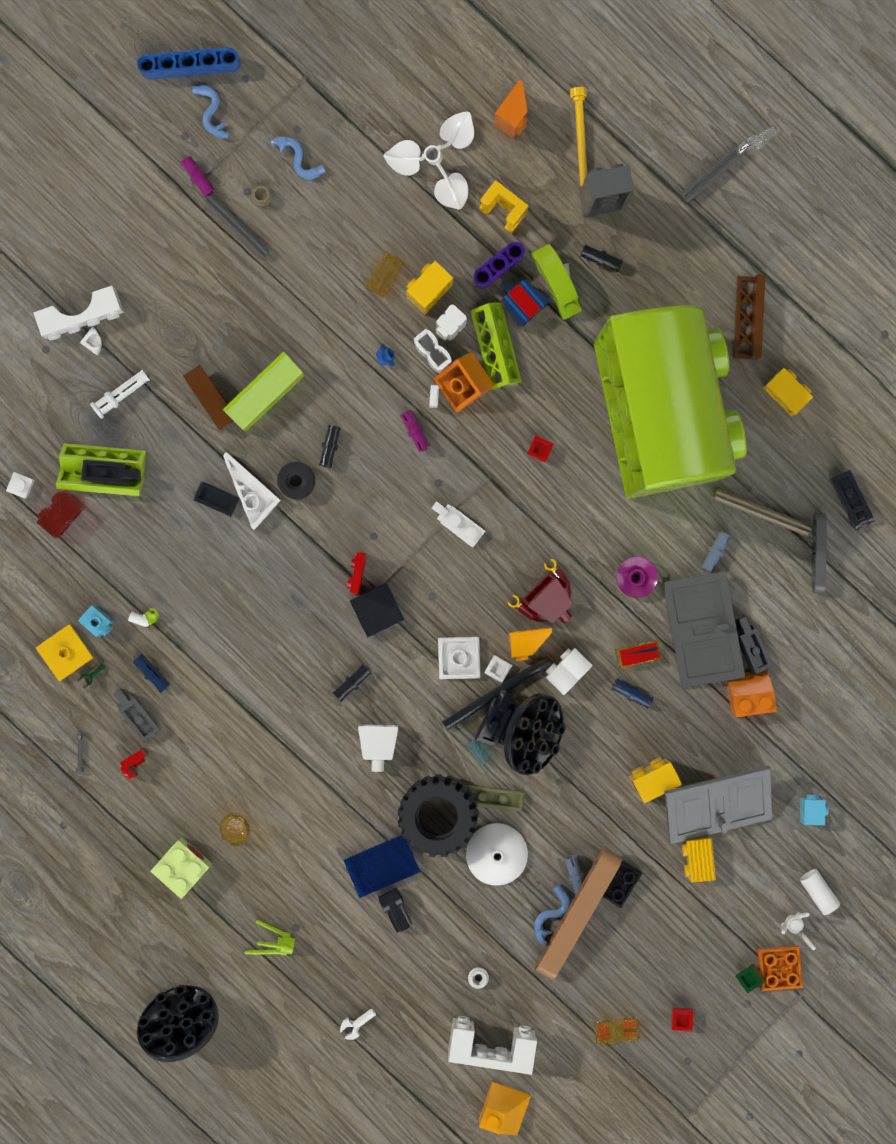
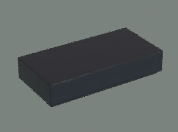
(216, 499)

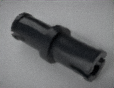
(601, 258)
(329, 446)
(352, 683)

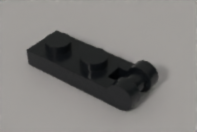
(852, 499)

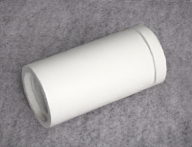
(820, 891)

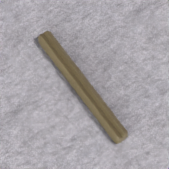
(762, 512)

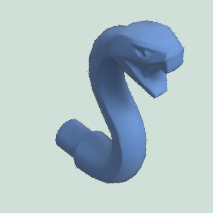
(205, 90)
(309, 174)
(565, 901)

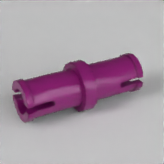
(197, 176)
(415, 431)

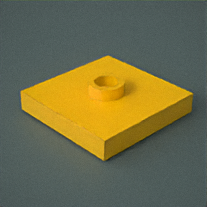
(64, 652)

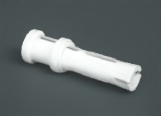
(140, 377)

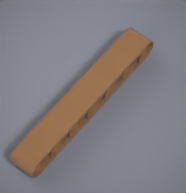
(578, 914)

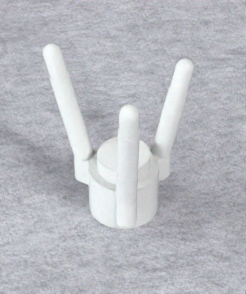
(795, 925)

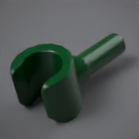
(89, 677)

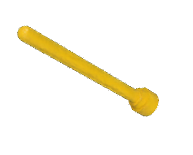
(578, 95)

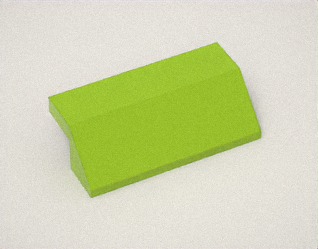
(264, 392)
(71, 465)

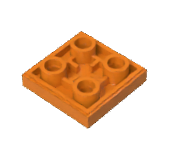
(780, 967)

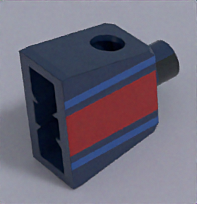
(522, 301)

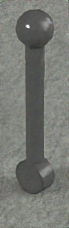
(79, 770)

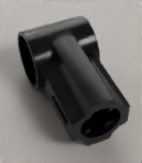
(394, 906)

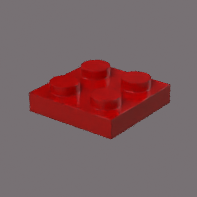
(358, 563)

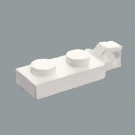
(458, 524)

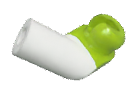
(146, 619)

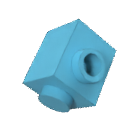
(96, 621)
(813, 810)

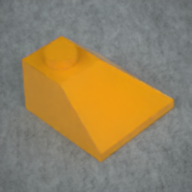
(527, 642)
(503, 1109)

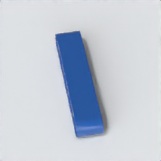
(179, 59)

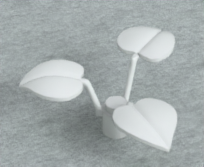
(405, 159)

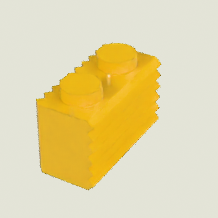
(700, 859)

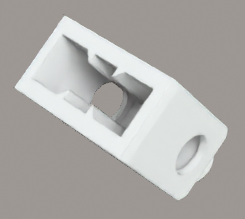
(377, 743)

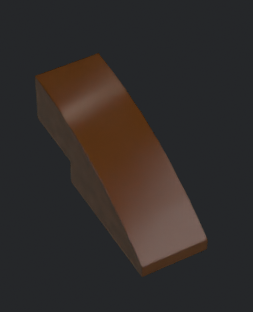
(208, 396)

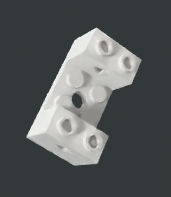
(518, 1060)

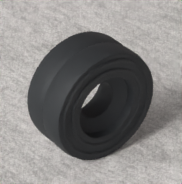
(290, 470)

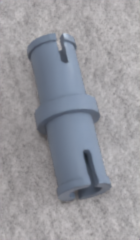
(715, 552)
(575, 874)

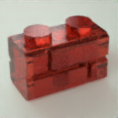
(60, 514)

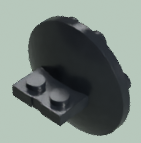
(531, 733)
(177, 1024)

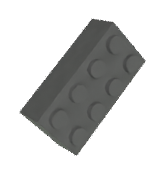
(606, 190)

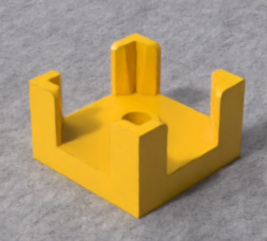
(508, 201)

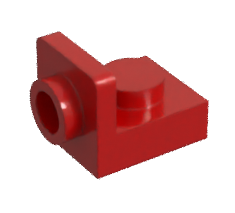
(135, 759)

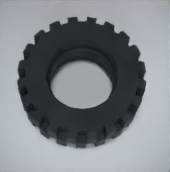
(430, 842)

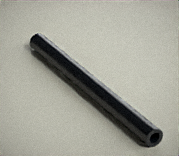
(488, 697)

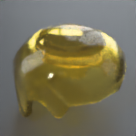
(235, 829)

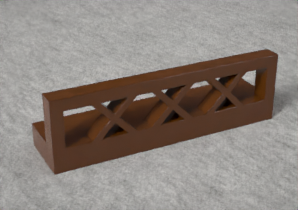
(756, 319)

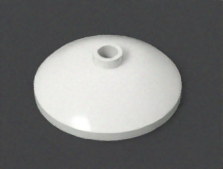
(496, 839)

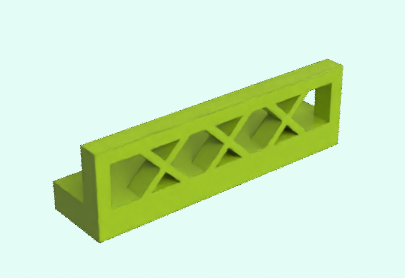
(499, 343)

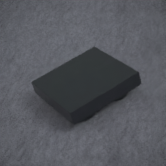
(377, 610)
(622, 884)

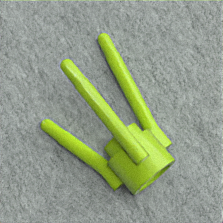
(283, 946)

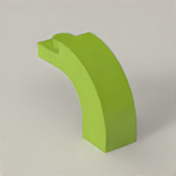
(558, 281)

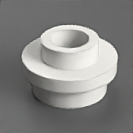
(478, 984)

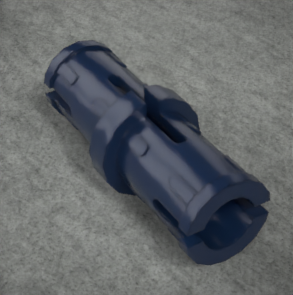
(151, 673)
(632, 693)

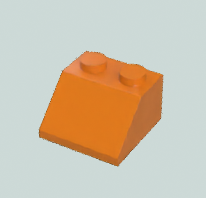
(512, 112)
(463, 382)
(751, 695)

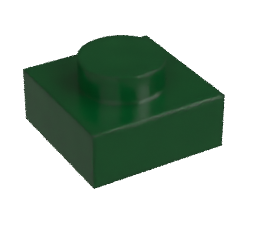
(750, 978)

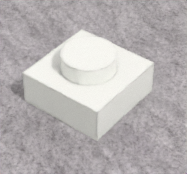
(20, 485)

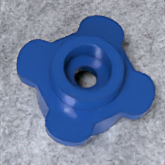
(385, 356)

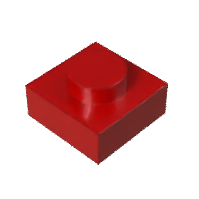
(540, 449)
(682, 1019)

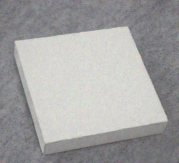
(459, 657)

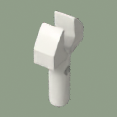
(356, 1024)

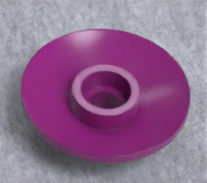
(647, 580)

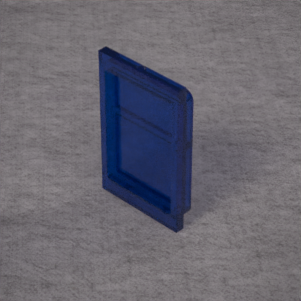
(381, 865)

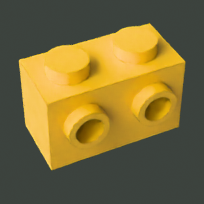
(788, 391)

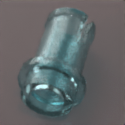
(477, 752)

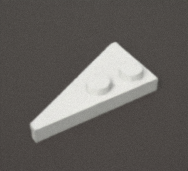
(255, 497)

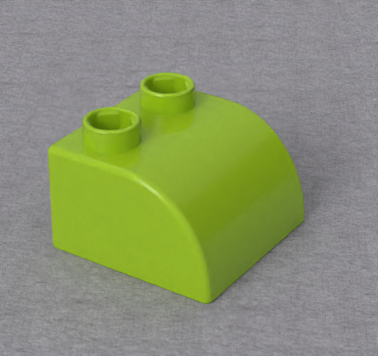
(667, 399)

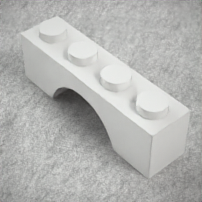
(103, 305)

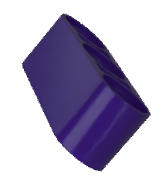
(503, 256)

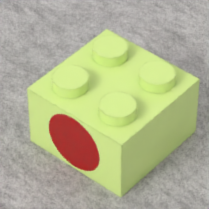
(181, 867)

